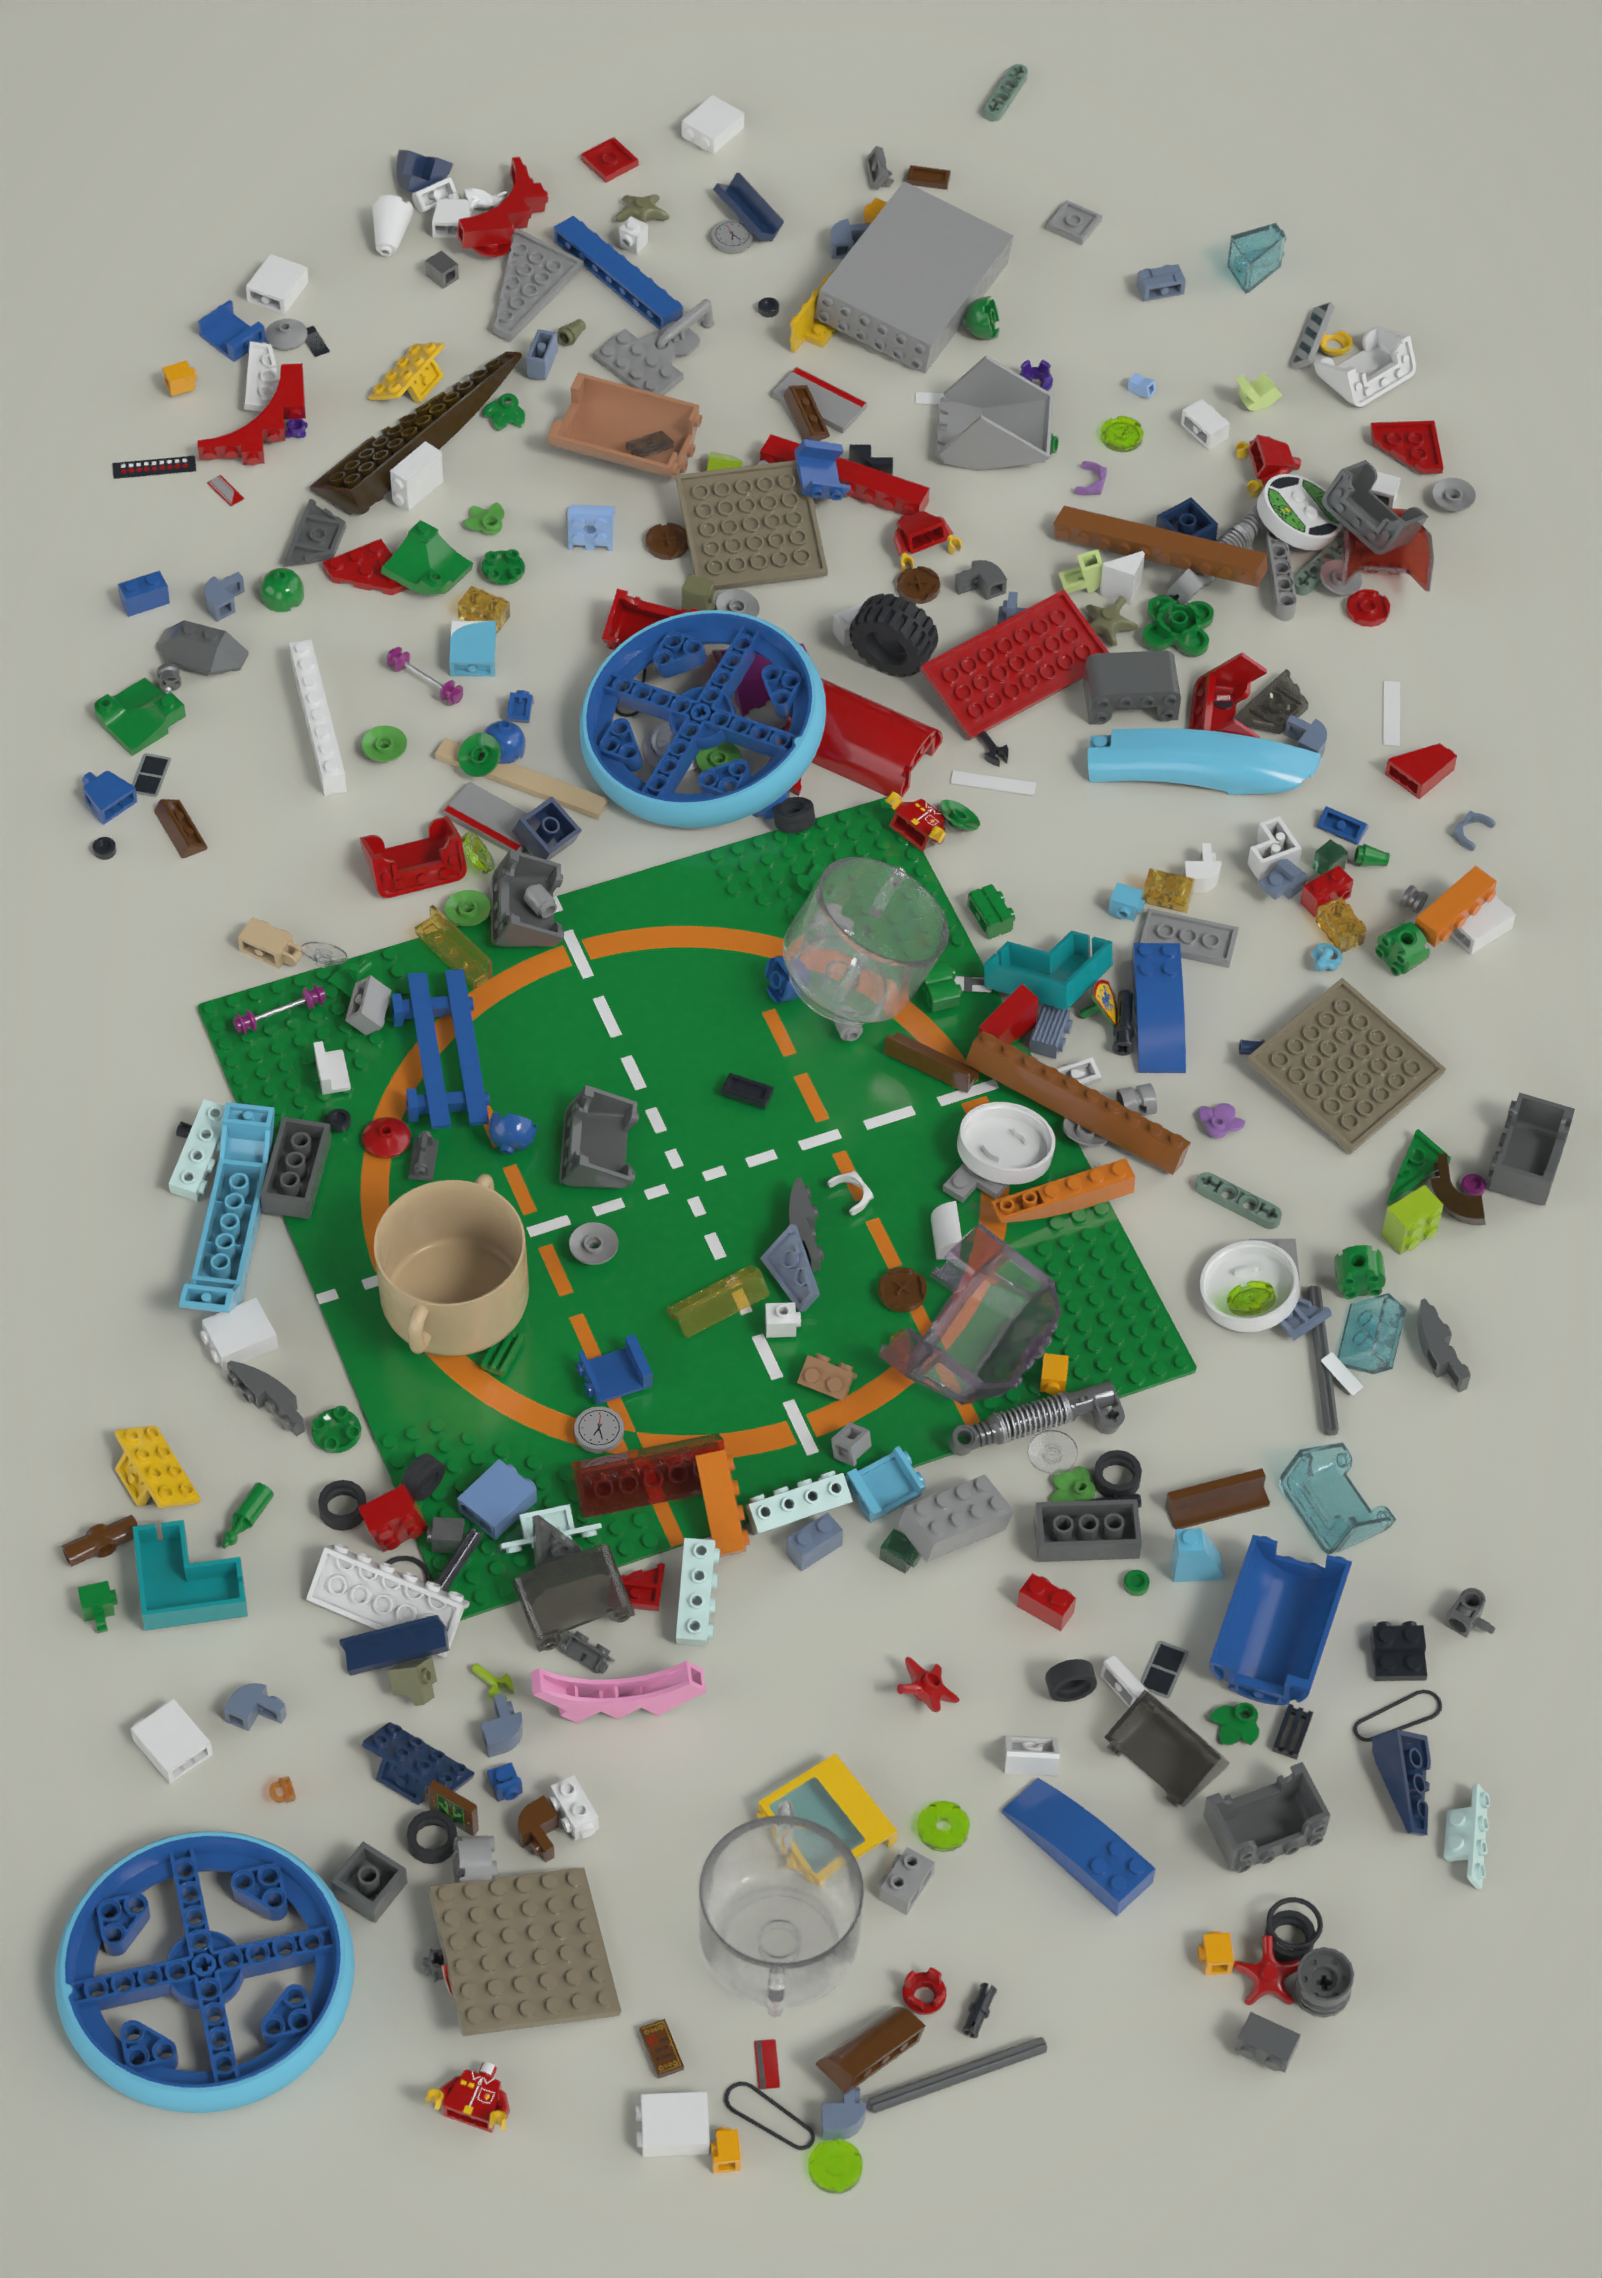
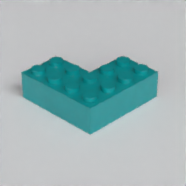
(1052, 976)
(183, 1592)

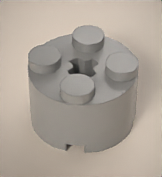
(474, 1858)

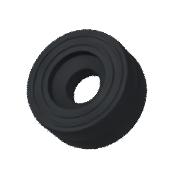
(794, 815)
(423, 1476)

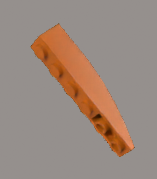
(1068, 1193)

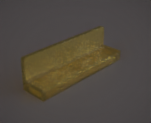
(455, 948)
(719, 1301)

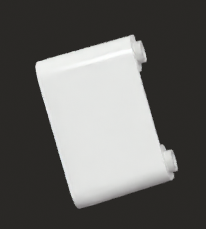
(1372, 372)

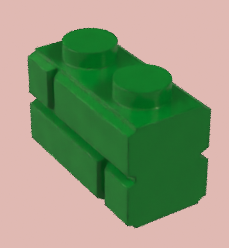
(990, 911)

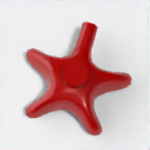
(926, 1686)
(1267, 1974)

